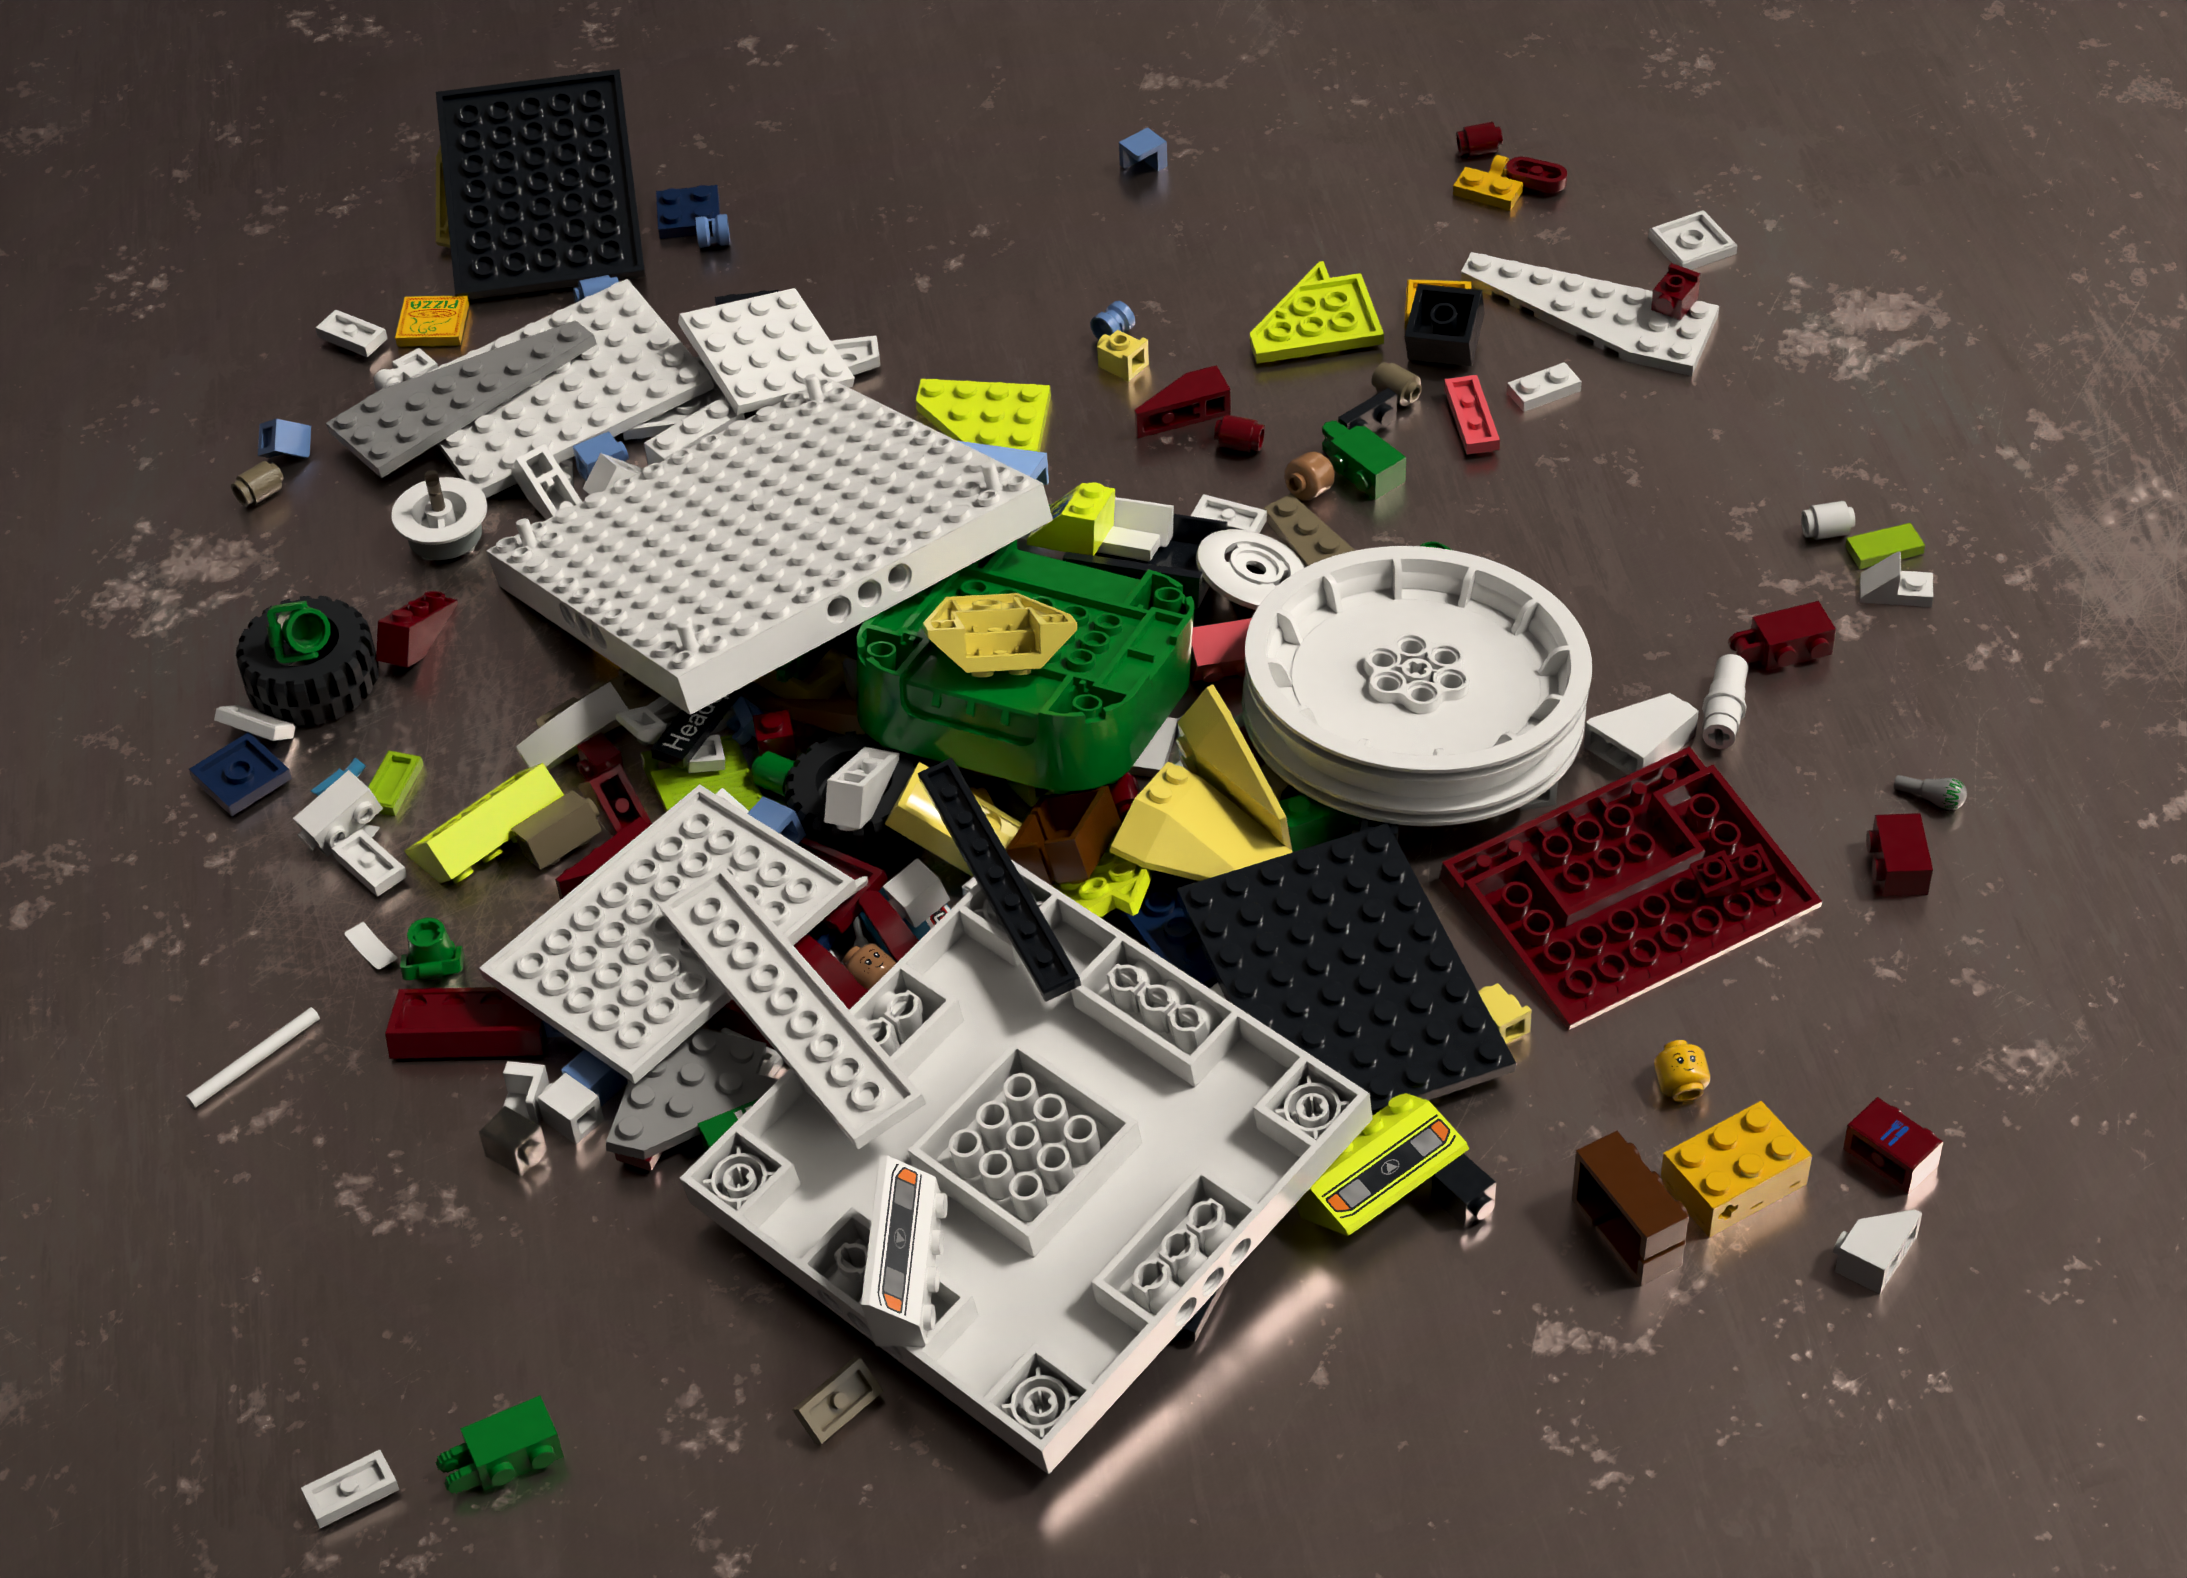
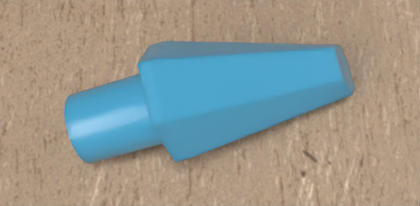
(355, 767)

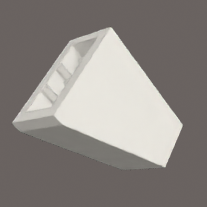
(1642, 732)

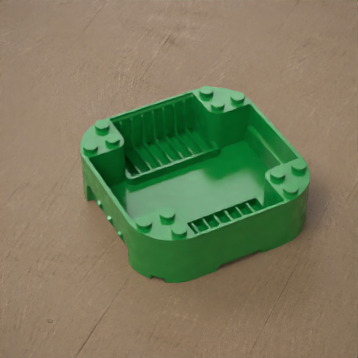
(1061, 725)

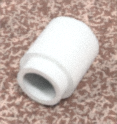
(1827, 520)

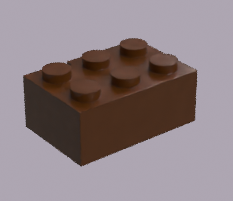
(1066, 835)
(1652, 1224)

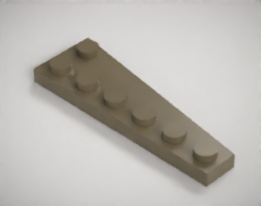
(1304, 531)

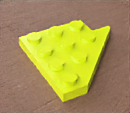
(1318, 319)
(986, 411)
(1111, 886)

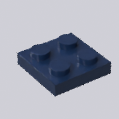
(680, 206)
(240, 773)

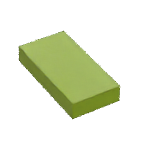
(1875, 546)
(395, 780)

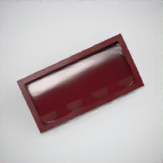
(462, 1024)

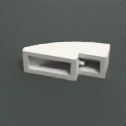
(578, 723)

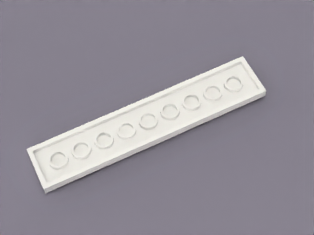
(792, 1007)

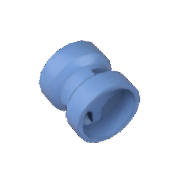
(719, 227)
(1116, 317)

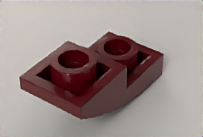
(1733, 873)

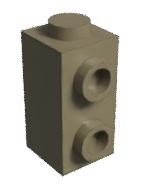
(557, 829)

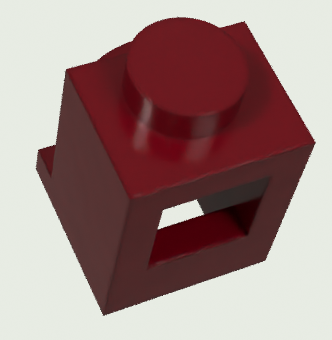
(1676, 292)

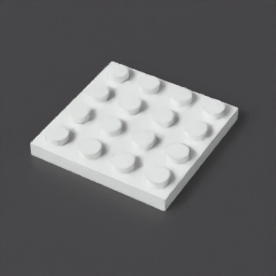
(763, 348)

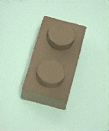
(837, 1400)

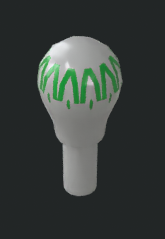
(1943, 792)

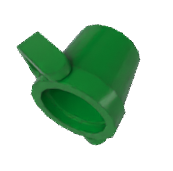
(301, 628)
(430, 952)

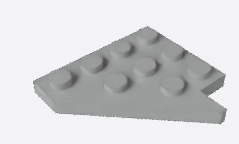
(690, 1085)

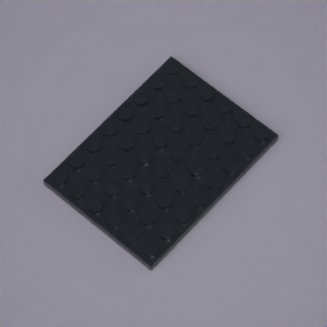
(539, 184)
(1349, 966)

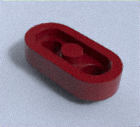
(1537, 174)

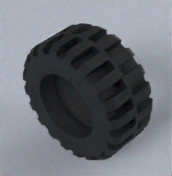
(315, 689)
(807, 797)

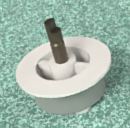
(440, 516)

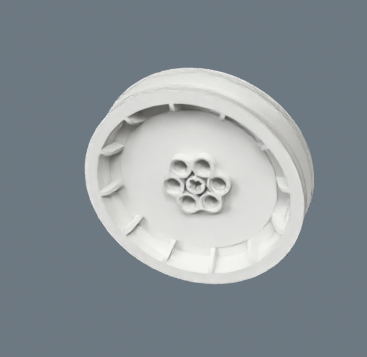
(1416, 685)

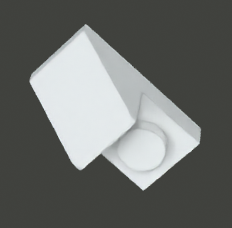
(1889, 585)

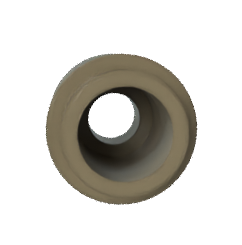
(1399, 380)
(257, 483)

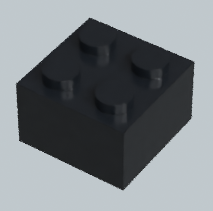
(1444, 325)

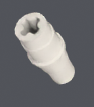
(1725, 703)

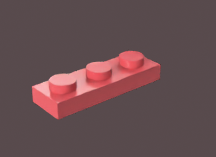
(1471, 414)

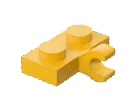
(1490, 187)

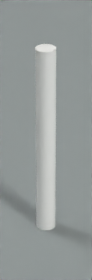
(252, 1058)

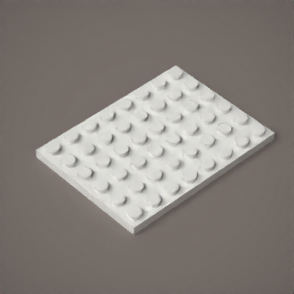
(612, 387)
(613, 966)

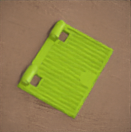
(675, 782)

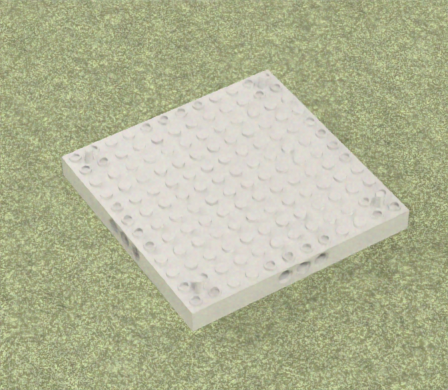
(765, 540)
(1089, 1152)

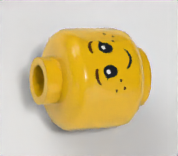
(1682, 1071)

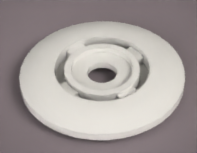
(1246, 548)

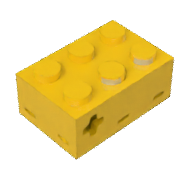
(1735, 1168)

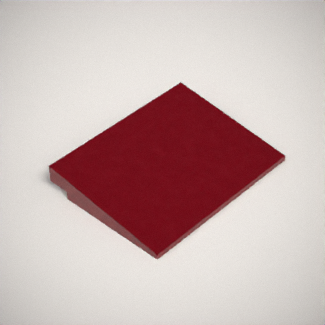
(1603, 891)

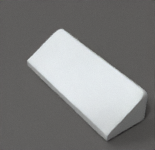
(1145, 517)

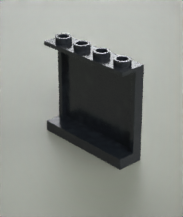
(1174, 560)

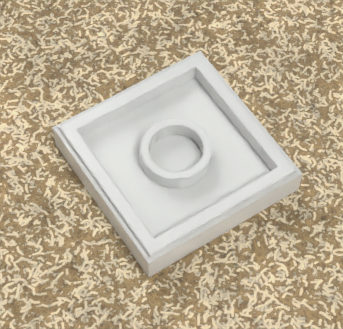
(1692, 241)

